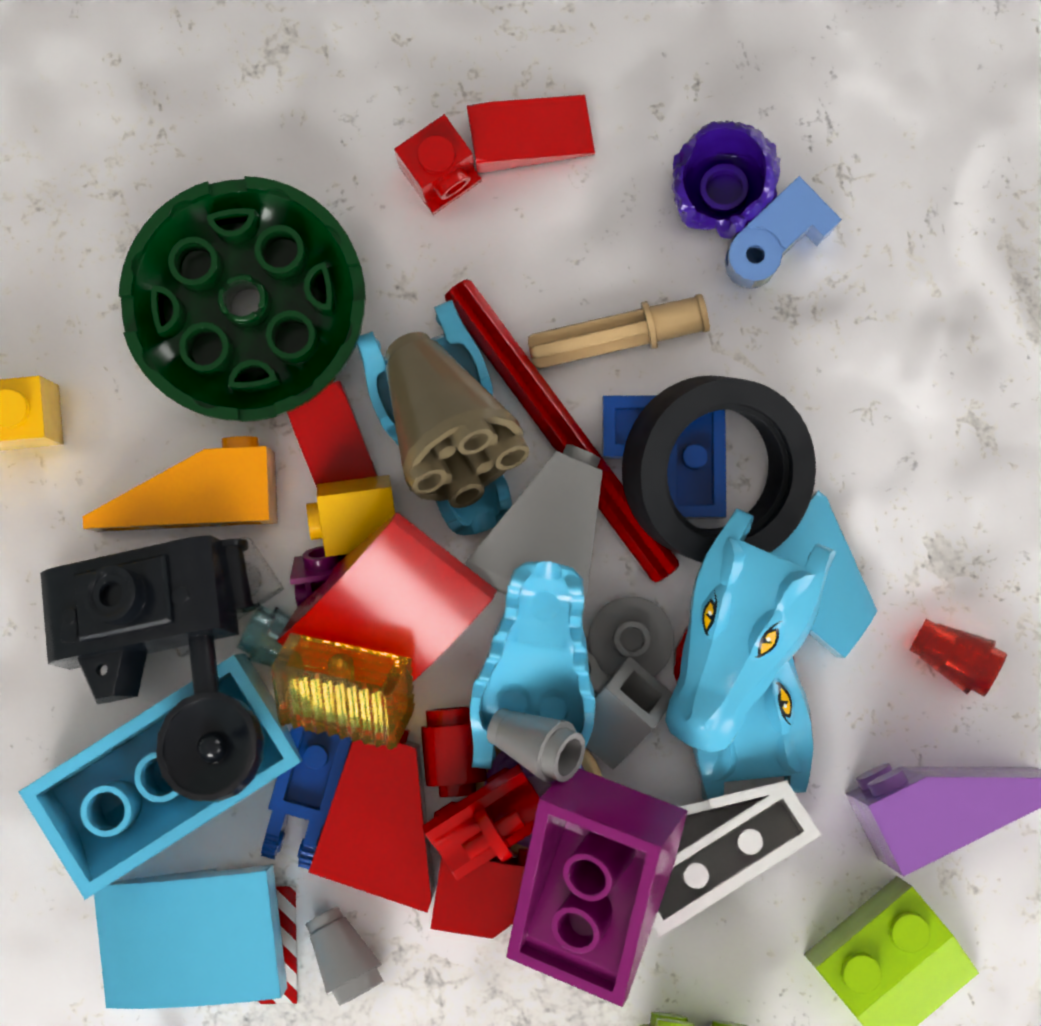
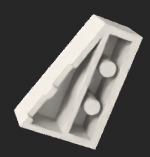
(728, 845)

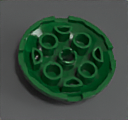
(204, 252)

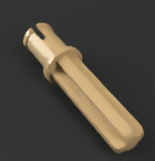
(619, 332)

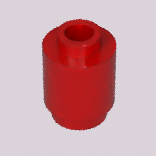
(449, 752)

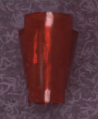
(959, 656)

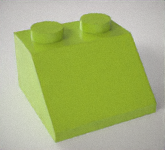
(892, 959)

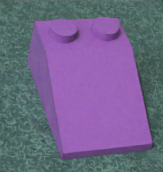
(933, 811)

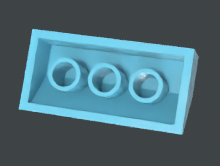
(115, 808)

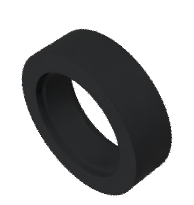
(663, 420)

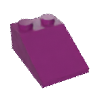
(594, 883)

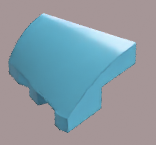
(845, 601)

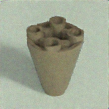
(447, 424)

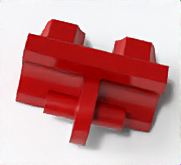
(484, 822)

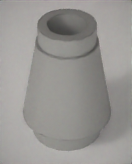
(538, 743)
(342, 957)

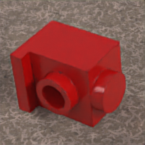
(438, 164)

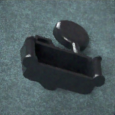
(155, 601)

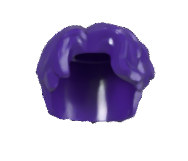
(725, 177)

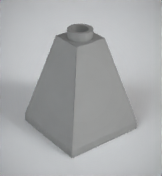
(547, 522)

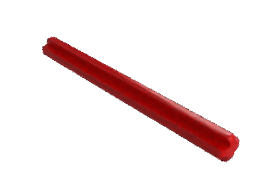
(555, 422)

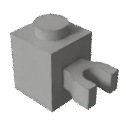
(626, 709)

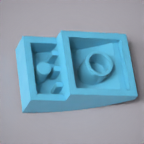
(191, 939)

